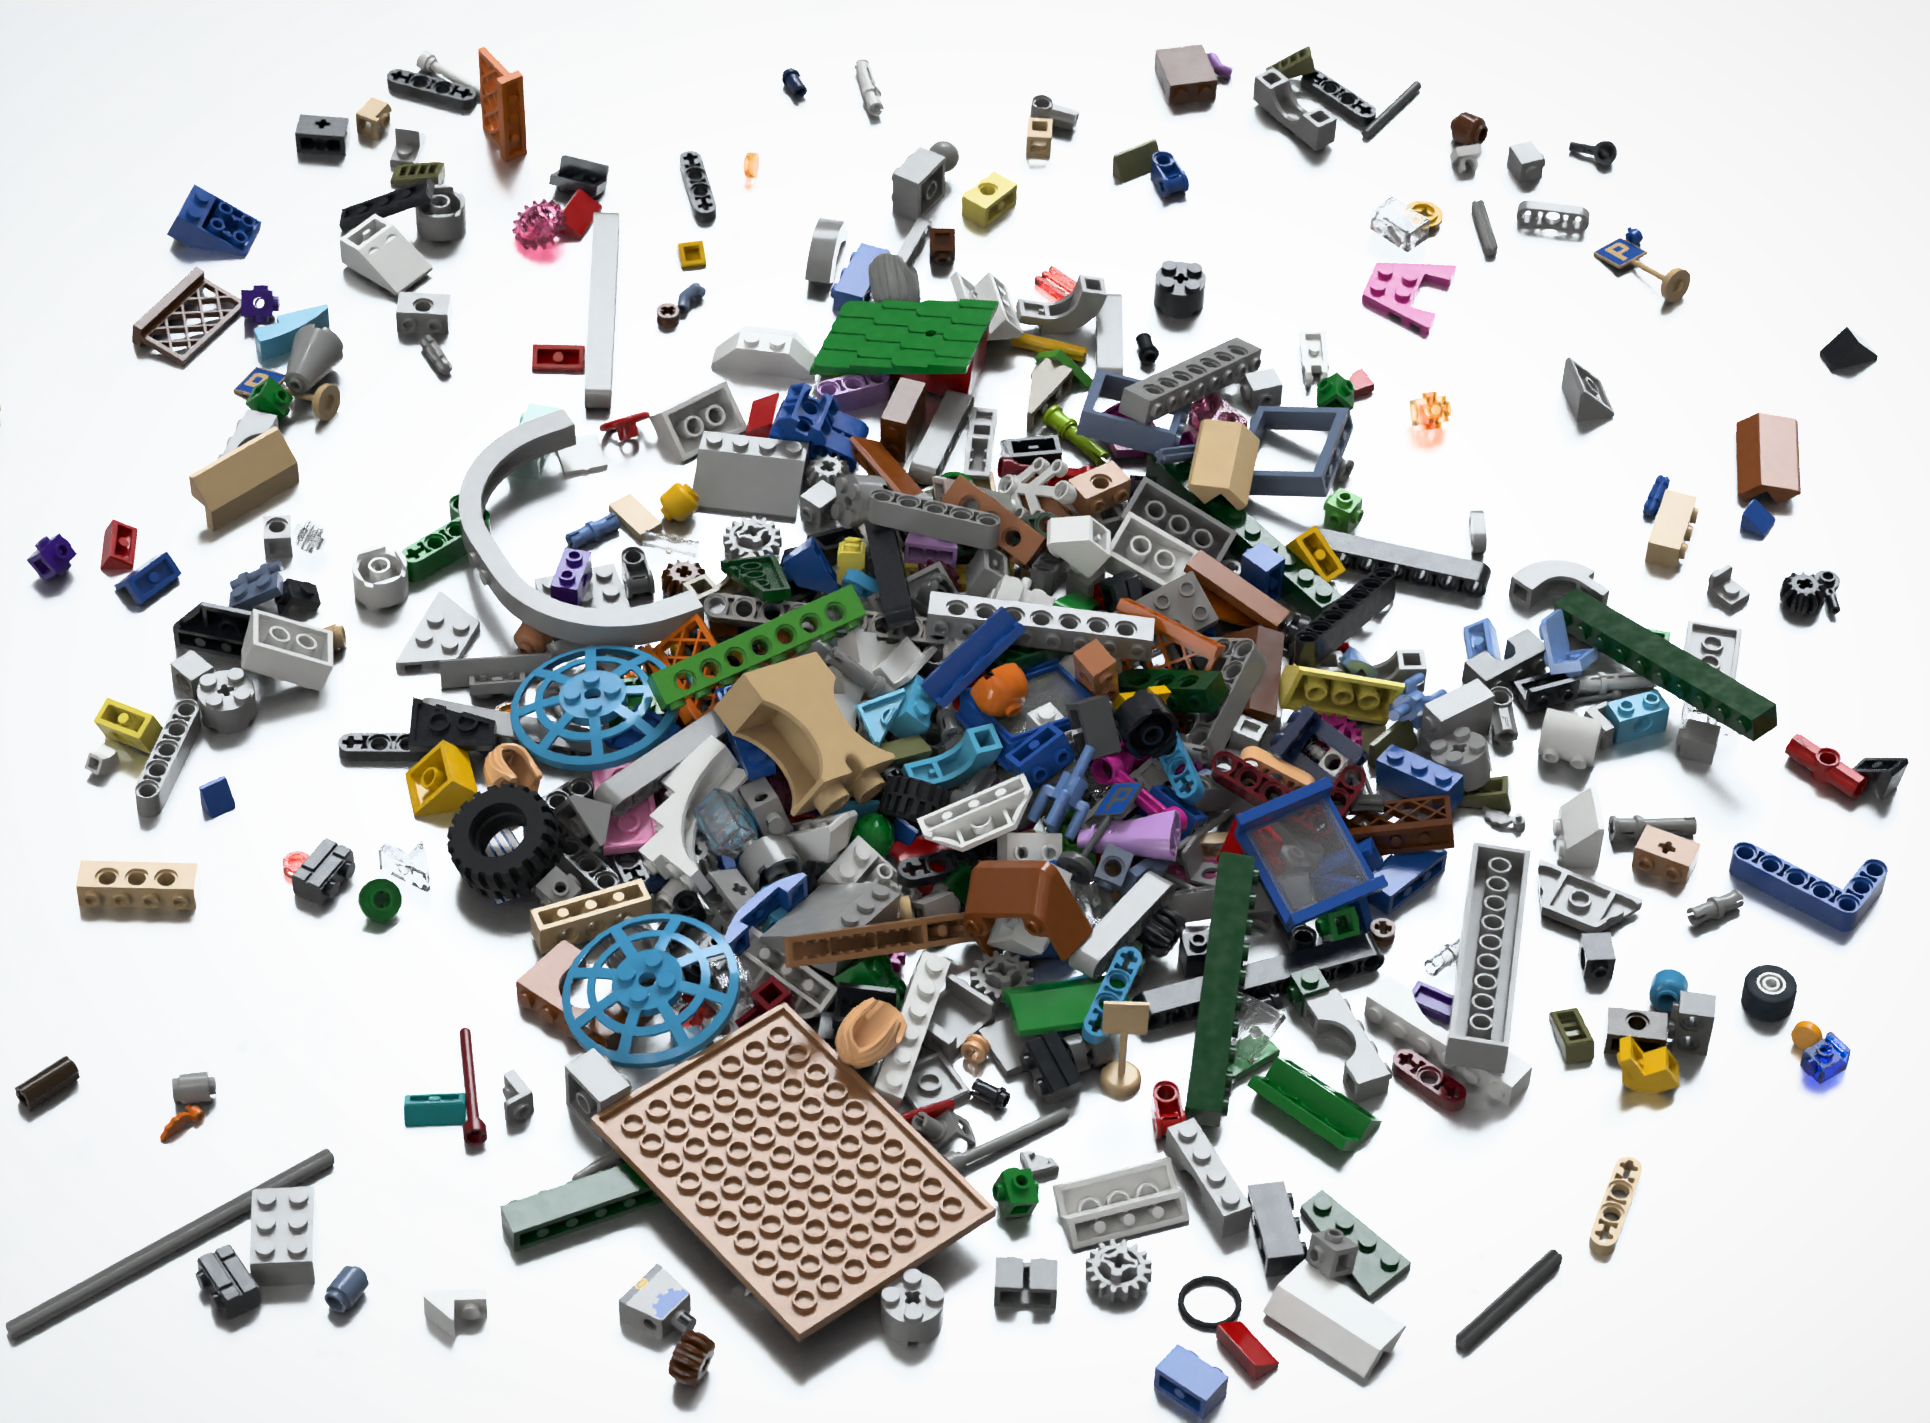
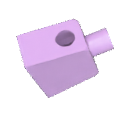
(921, 548)

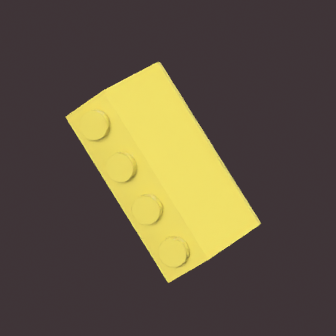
(1338, 693)

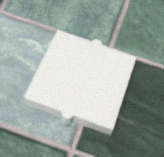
(583, 457)

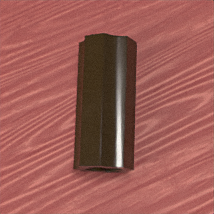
(47, 1082)

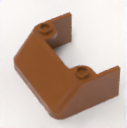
(1028, 892)

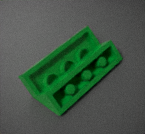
(1053, 1005)
(1315, 1104)

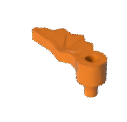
(176, 1123)

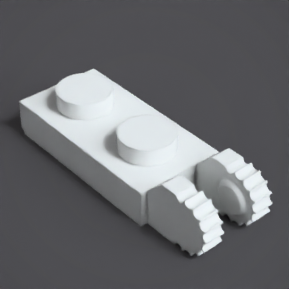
(1313, 355)

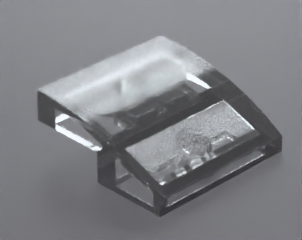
(1256, 1027)

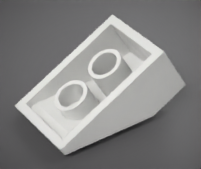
(1147, 552)

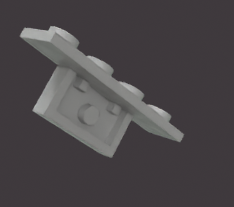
(490, 674)

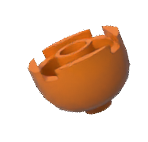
(1001, 693)

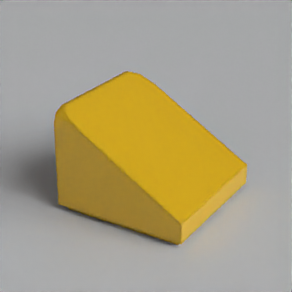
(691, 254)

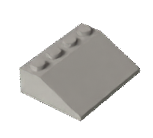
(750, 475)
(834, 908)

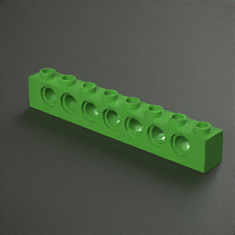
(843, 602)

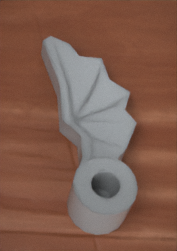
(1501, 819)

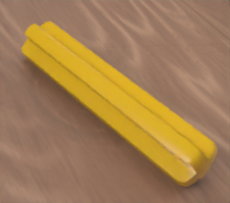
(1042, 344)

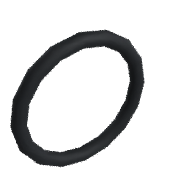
(1210, 1325)

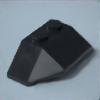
(213, 630)

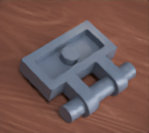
(257, 586)

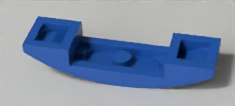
(782, 893)

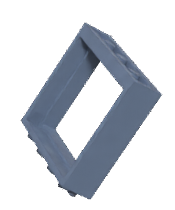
(1122, 430)
(1302, 483)

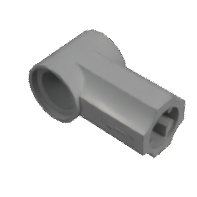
(1063, 117)
(1503, 720)

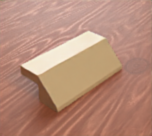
(1223, 462)
(244, 478)

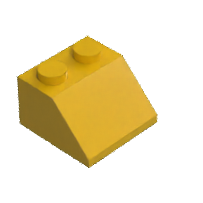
(441, 780)

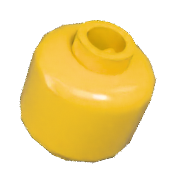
(679, 502)

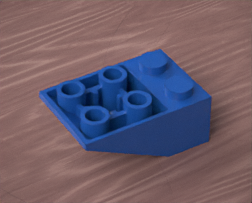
(213, 224)

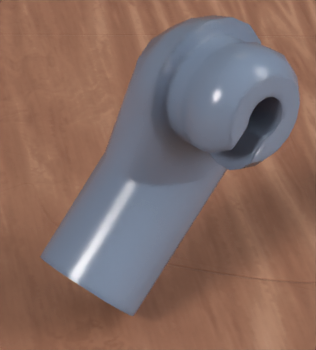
(687, 295)

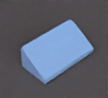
(1481, 637)

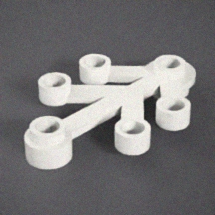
(1015, 485)

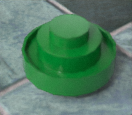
(379, 899)

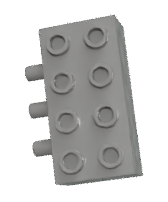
(1182, 602)

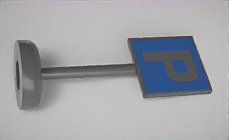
(1114, 804)

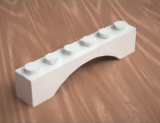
(917, 1011)
(1397, 1011)

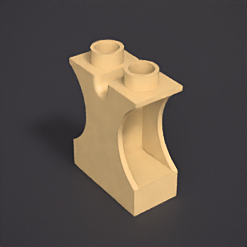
(796, 721)

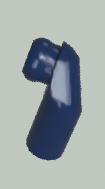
(655, 883)

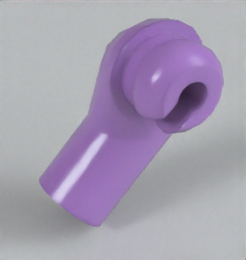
(1219, 68)

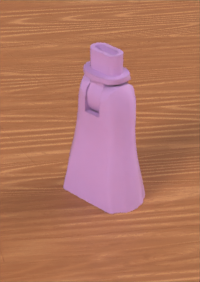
(1147, 836)

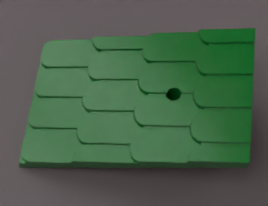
(911, 340)

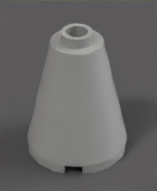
(312, 357)

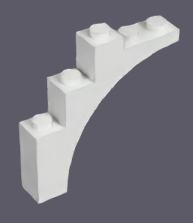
(868, 653)
(673, 845)

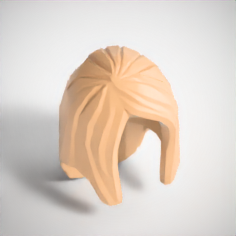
(511, 765)
(869, 1033)

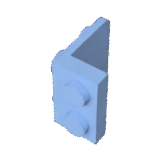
(1558, 653)

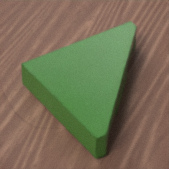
(1059, 356)

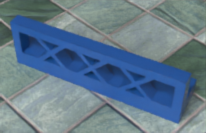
(972, 657)

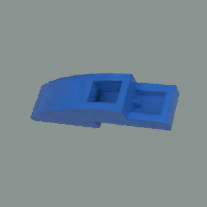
(750, 757)

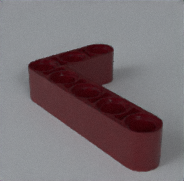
(1265, 784)

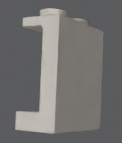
(956, 1016)

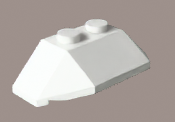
(765, 352)
(979, 815)
(822, 836)
(808, 987)

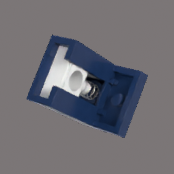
(1300, 736)

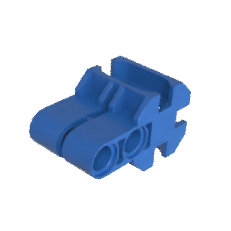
(817, 423)

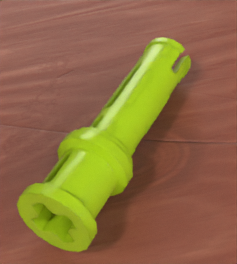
(1067, 429)

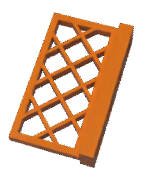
(502, 105)
(1175, 633)
(691, 711)

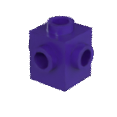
(250, 301)
(51, 556)

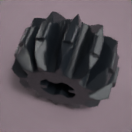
(1802, 593)
(1162, 931)

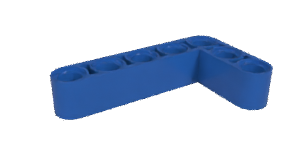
(1807, 892)

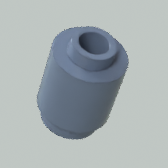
(346, 1288)

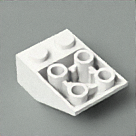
(383, 255)
(864, 865)

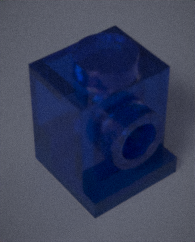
(1825, 1058)

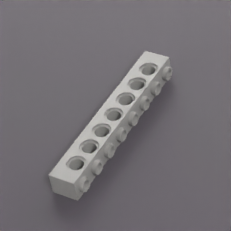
(1189, 380)
(1044, 624)

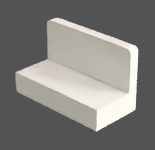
(903, 663)

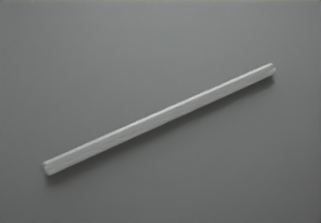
(163, 1246)

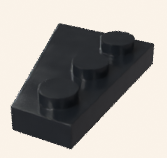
(436, 723)

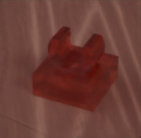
(705, 1010)

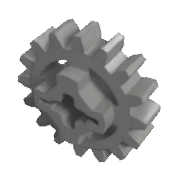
(752, 537)
(999, 973)
(1118, 1270)

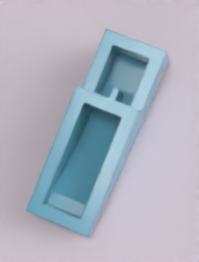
(278, 338)

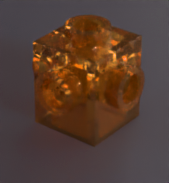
(1421, 410)

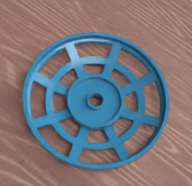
(591, 712)
(656, 998)

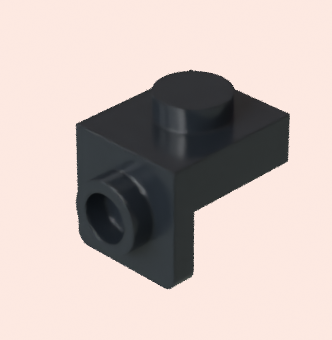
(298, 594)

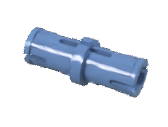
(592, 531)

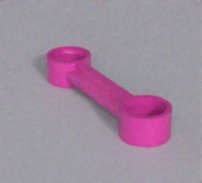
(1144, 799)

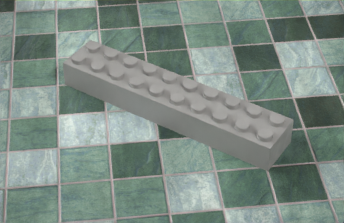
(1488, 958)

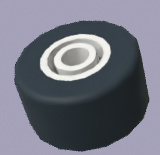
(1769, 992)

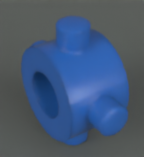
(1634, 236)

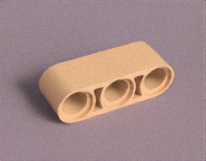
(1270, 764)

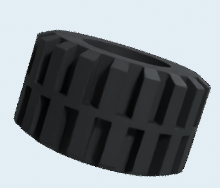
(911, 799)

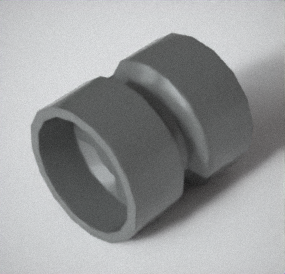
(1085, 1054)

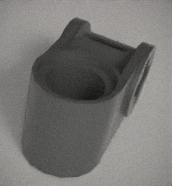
(636, 572)

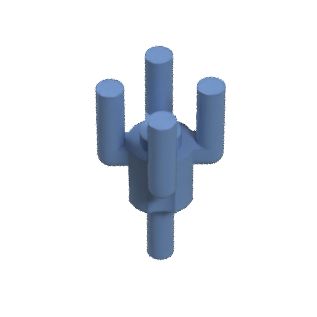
(1411, 703)
(1066, 796)

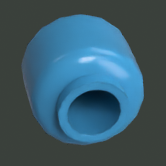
(1666, 988)

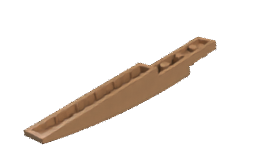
(875, 939)

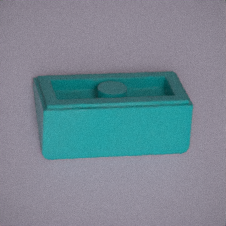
(434, 1109)

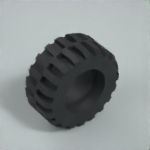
(487, 816)

